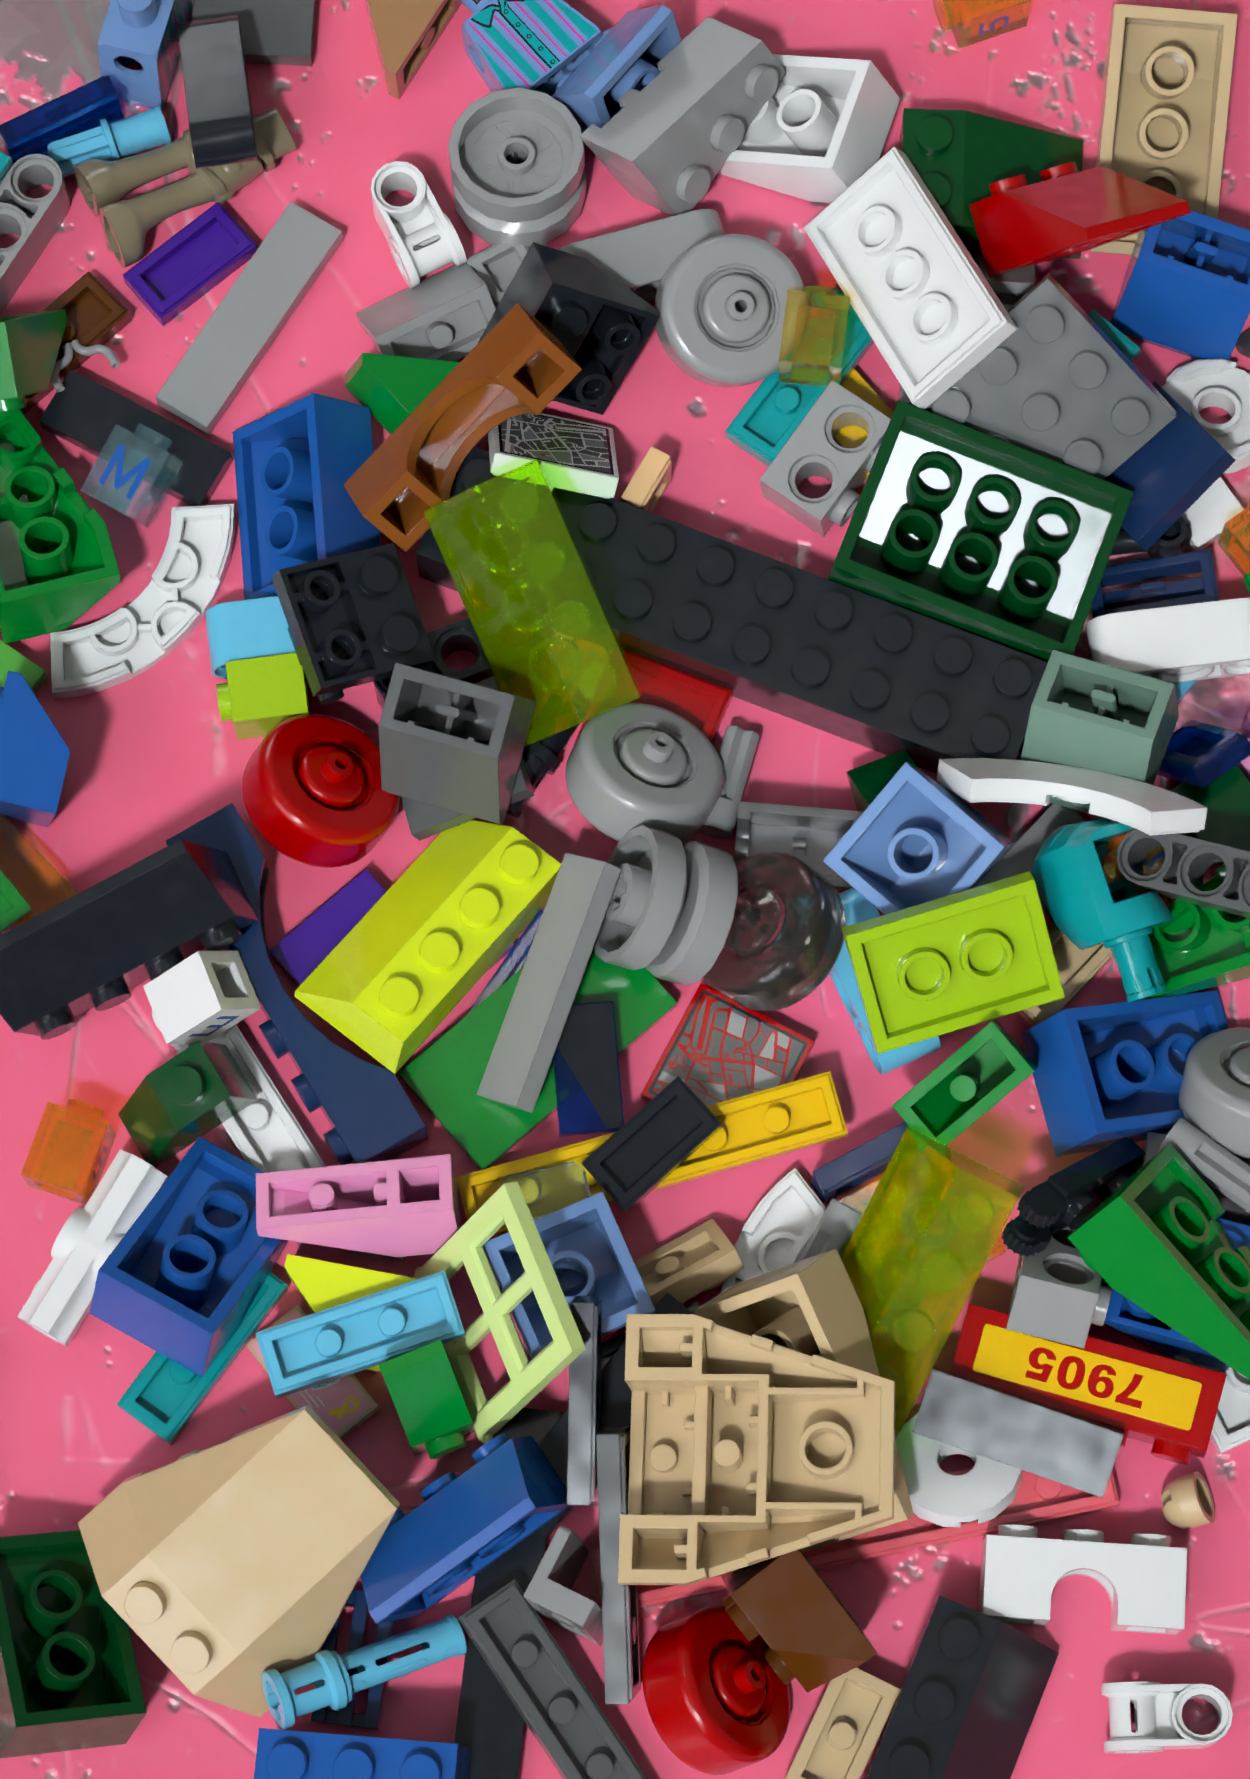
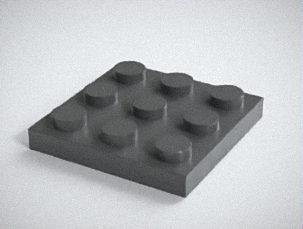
(1059, 389)

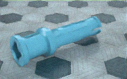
(330, 1675)

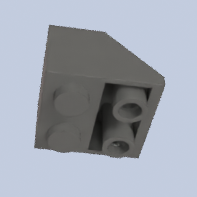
(452, 742)

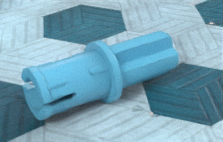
(111, 140)

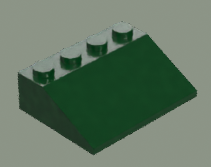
(980, 534)

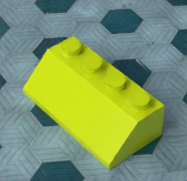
(430, 938)

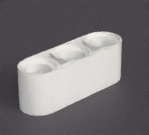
(1176, 641)

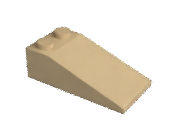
(1166, 103)
(812, 1312)

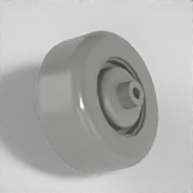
(726, 309)
(644, 770)
(1218, 1088)

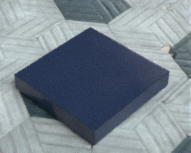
(1168, 475)

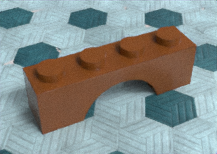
(505, 375)

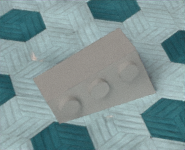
(688, 118)

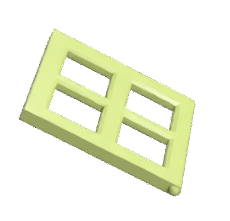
(526, 1377)

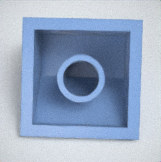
(620, 61)
(916, 844)
(587, 1260)

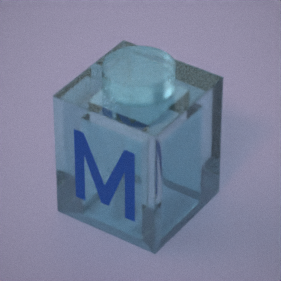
(133, 473)

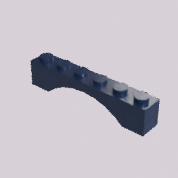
(360, 1100)

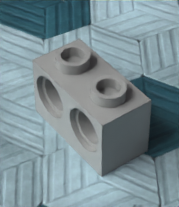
(815, 453)
(1057, 1294)

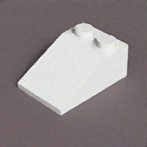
(816, 128)

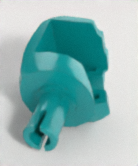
(1097, 912)

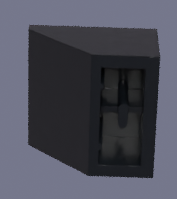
(589, 314)

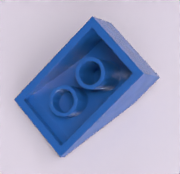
(1117, 1067)
(189, 1261)

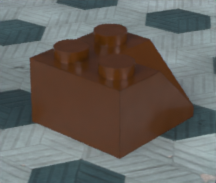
(798, 1619)

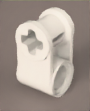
(416, 233)
(1159, 1716)

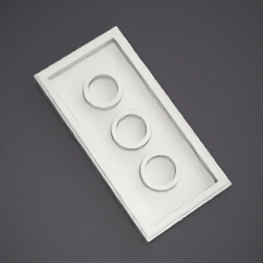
(910, 278)

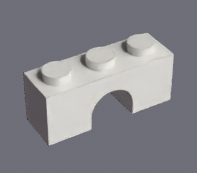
(1140, 1577)

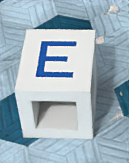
(201, 997)

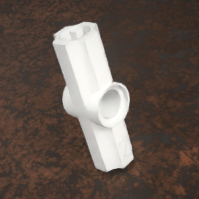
(83, 1245)

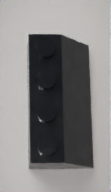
(119, 936)
(964, 1699)

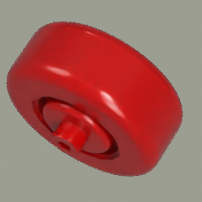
(318, 791)
(714, 1693)

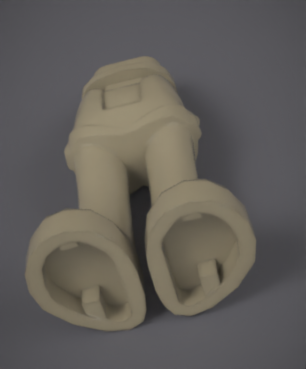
(129, 220)

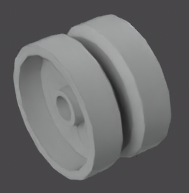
(517, 167)
(668, 906)

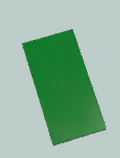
(452, 1067)

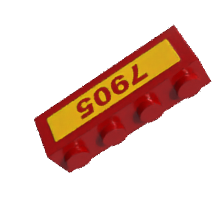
(1104, 1382)

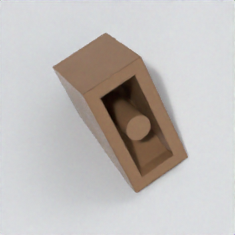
(406, 34)

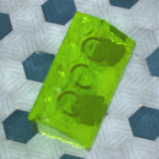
(533, 599)
(923, 1254)

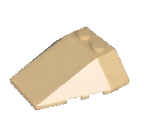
(744, 1450)
(240, 1553)

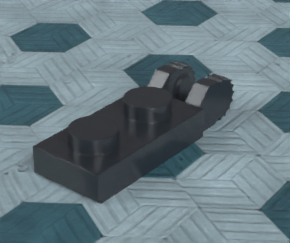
(1070, 1196)

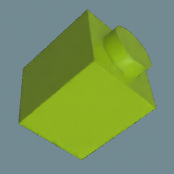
(262, 693)

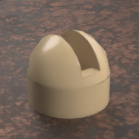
(1188, 1501)

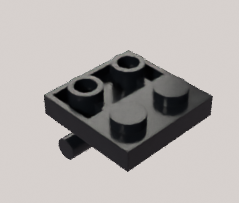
(352, 619)

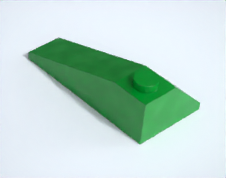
(1171, 1257)

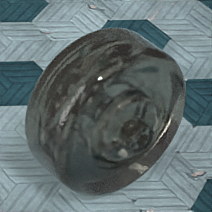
(780, 935)

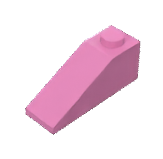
(363, 1207)

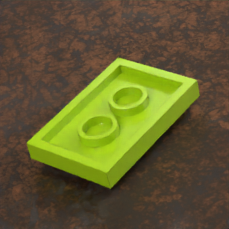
(953, 962)

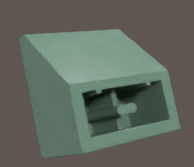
(1100, 720)

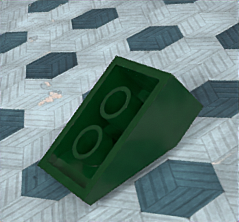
(967, 152)
(62, 1651)

